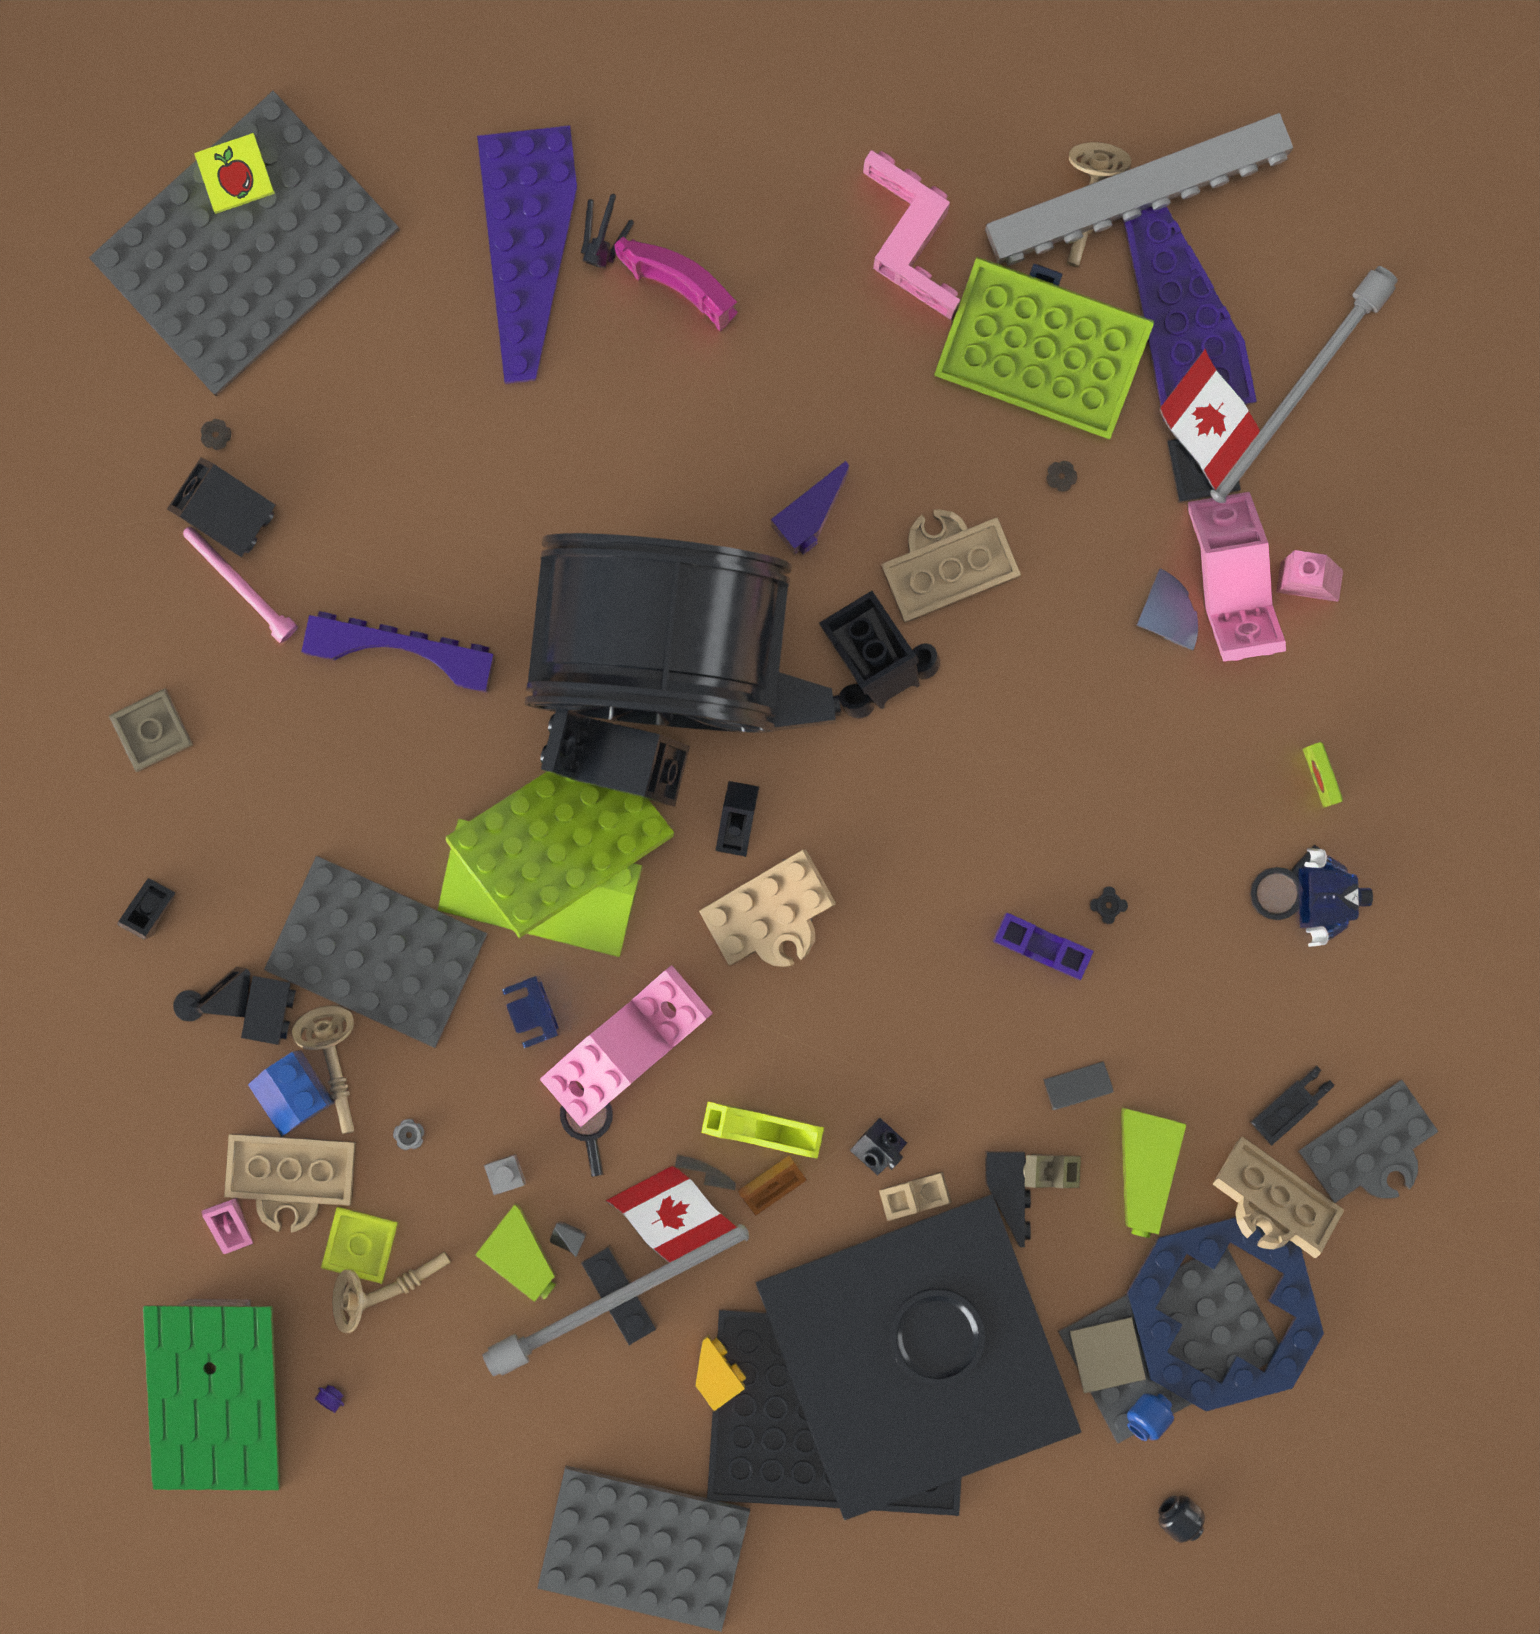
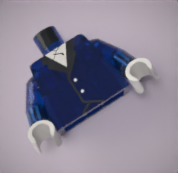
(1328, 897)

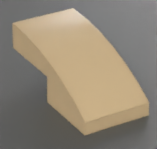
(915, 1196)

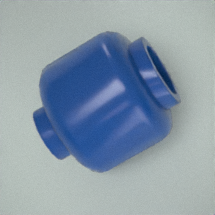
(1150, 1417)

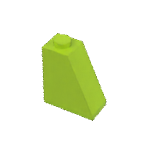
(518, 1255)

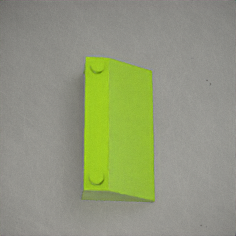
(591, 922)

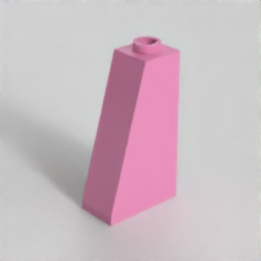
(1310, 576)

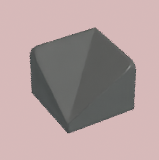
(568, 1237)

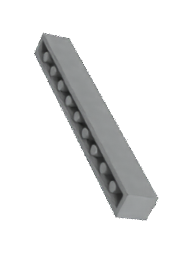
(1139, 189)

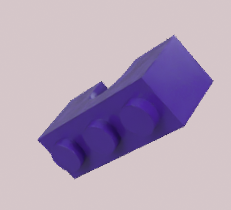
(1043, 946)

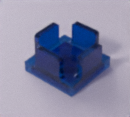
(532, 1011)

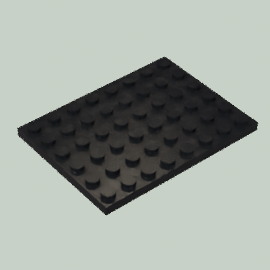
(763, 1439)

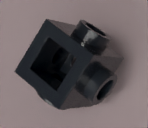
(879, 1147)

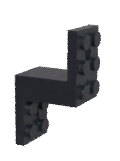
(614, 756)

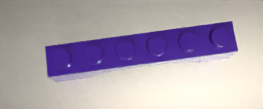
(335, 639)

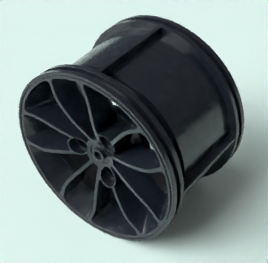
(658, 632)

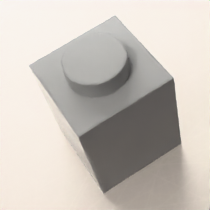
(505, 1174)

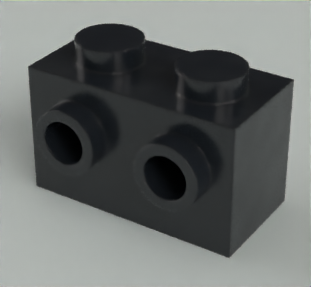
(267, 1010)

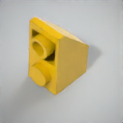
(715, 1376)

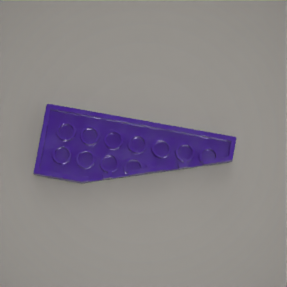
(528, 214)
(1183, 307)

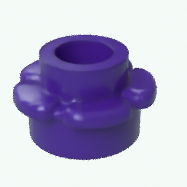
(330, 1398)

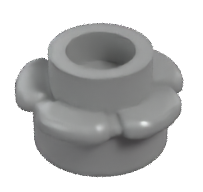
(400, 1134)

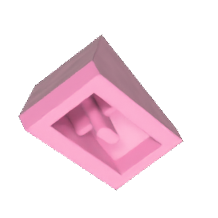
(228, 1225)

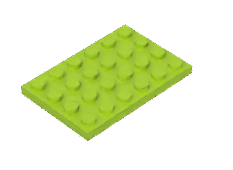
(1043, 348)
(554, 845)

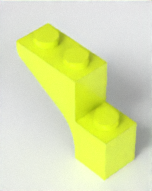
(762, 1129)

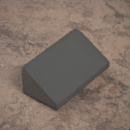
(1078, 1085)

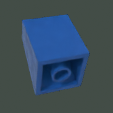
(290, 1092)

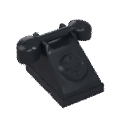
(875, 655)

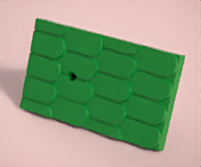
(208, 1423)

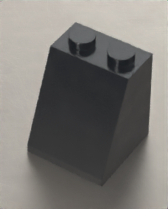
(222, 507)
(803, 704)

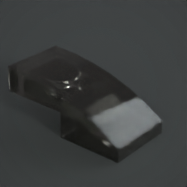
(714, 1175)

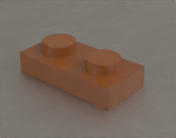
(772, 1185)

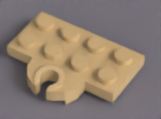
(948, 564)
(770, 912)
(289, 1175)
(1276, 1201)

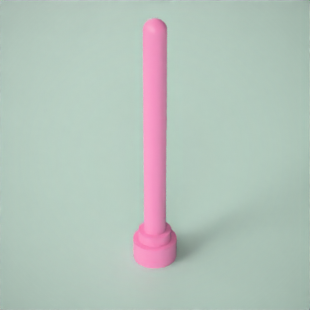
(281, 627)

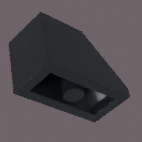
(737, 818)

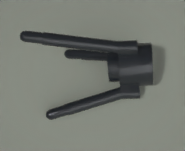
(598, 252)

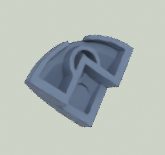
(1170, 611)

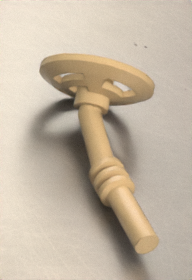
(1097, 155)
(326, 1040)
(356, 1301)

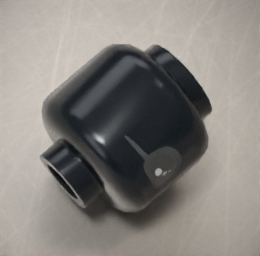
(1181, 1518)

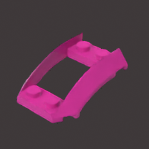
(680, 274)

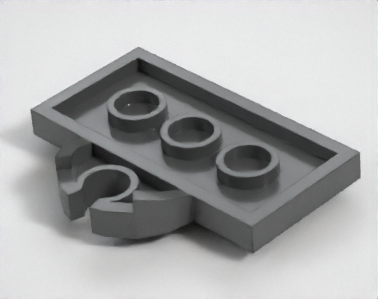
(1371, 1146)

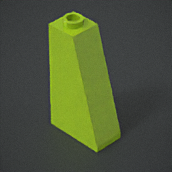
(1149, 1164)

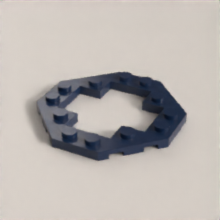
(1242, 1379)

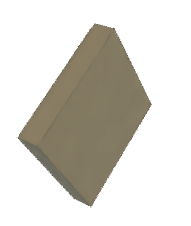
(151, 730)
(1107, 1354)

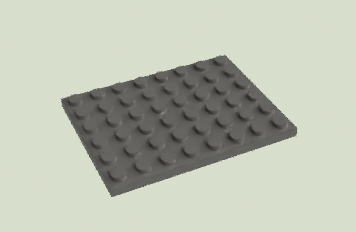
(245, 276)

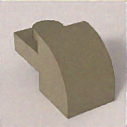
(1052, 1171)

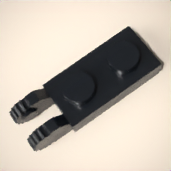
(1289, 1107)

